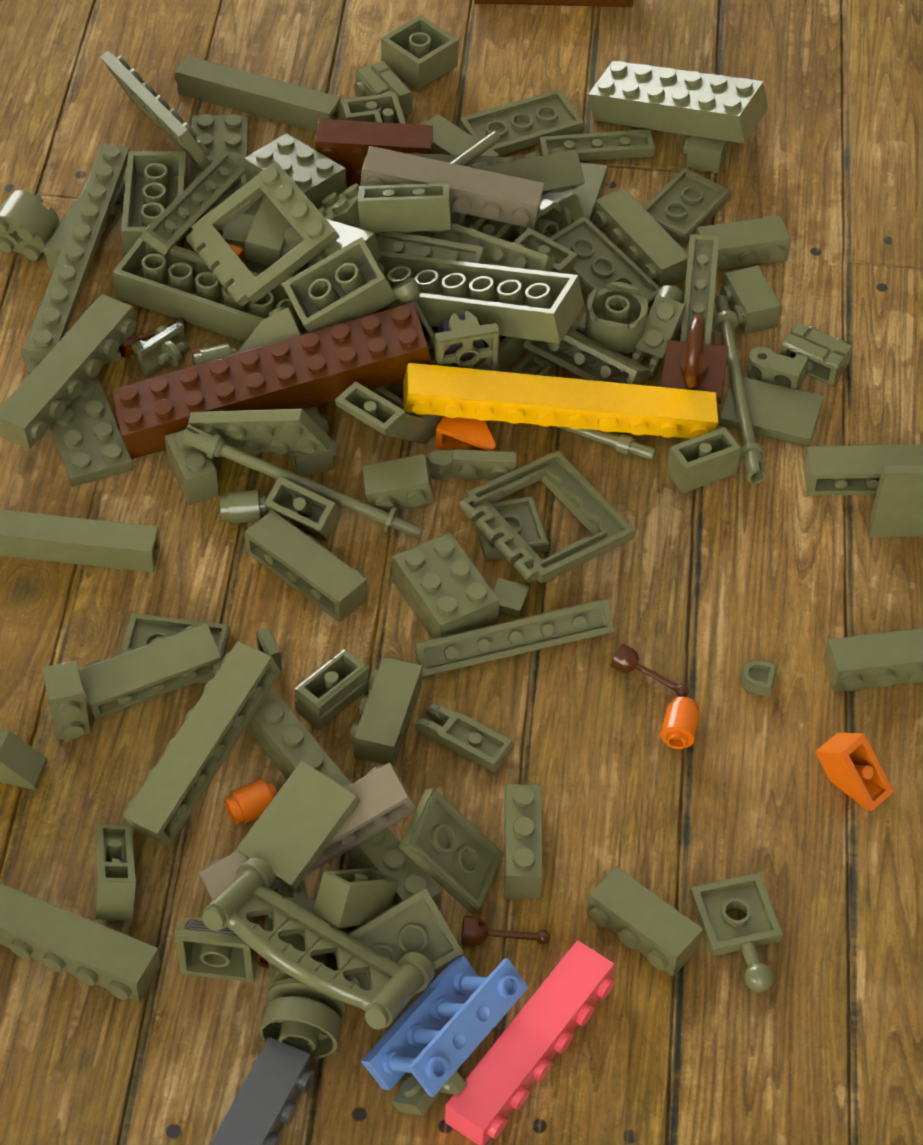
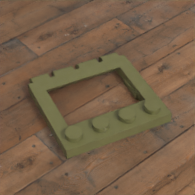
(292, 204)
(574, 491)

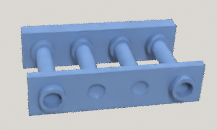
(444, 1025)

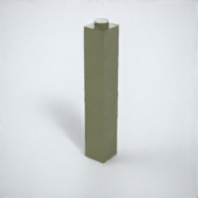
(255, 94)
(79, 541)

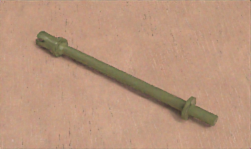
(216, 447)
(752, 452)

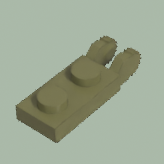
(660, 327)
(470, 464)
(466, 737)

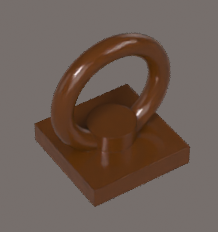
(695, 364)

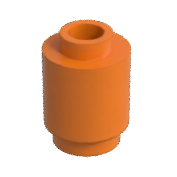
(680, 723)
(249, 801)

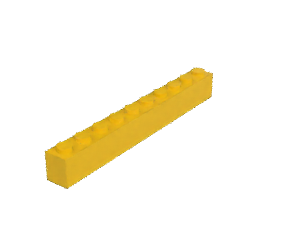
(558, 401)

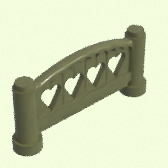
(251, 896)

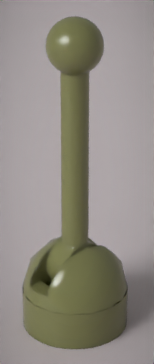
(409, 292)

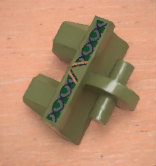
(162, 349)

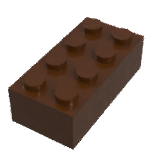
(349, 141)

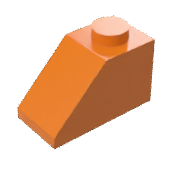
(464, 435)
(855, 769)

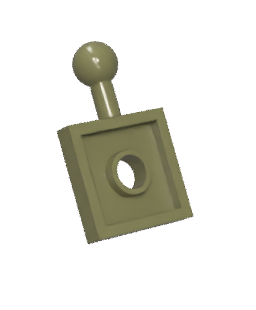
(729, 935)

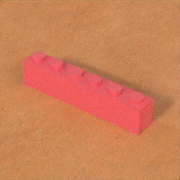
(530, 1043)

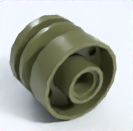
(301, 1016)

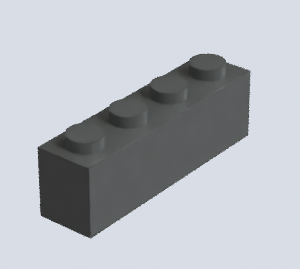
(267, 1096)

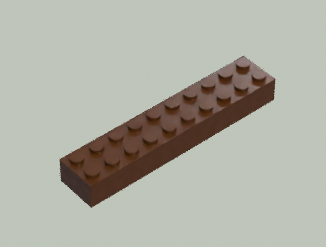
(274, 376)

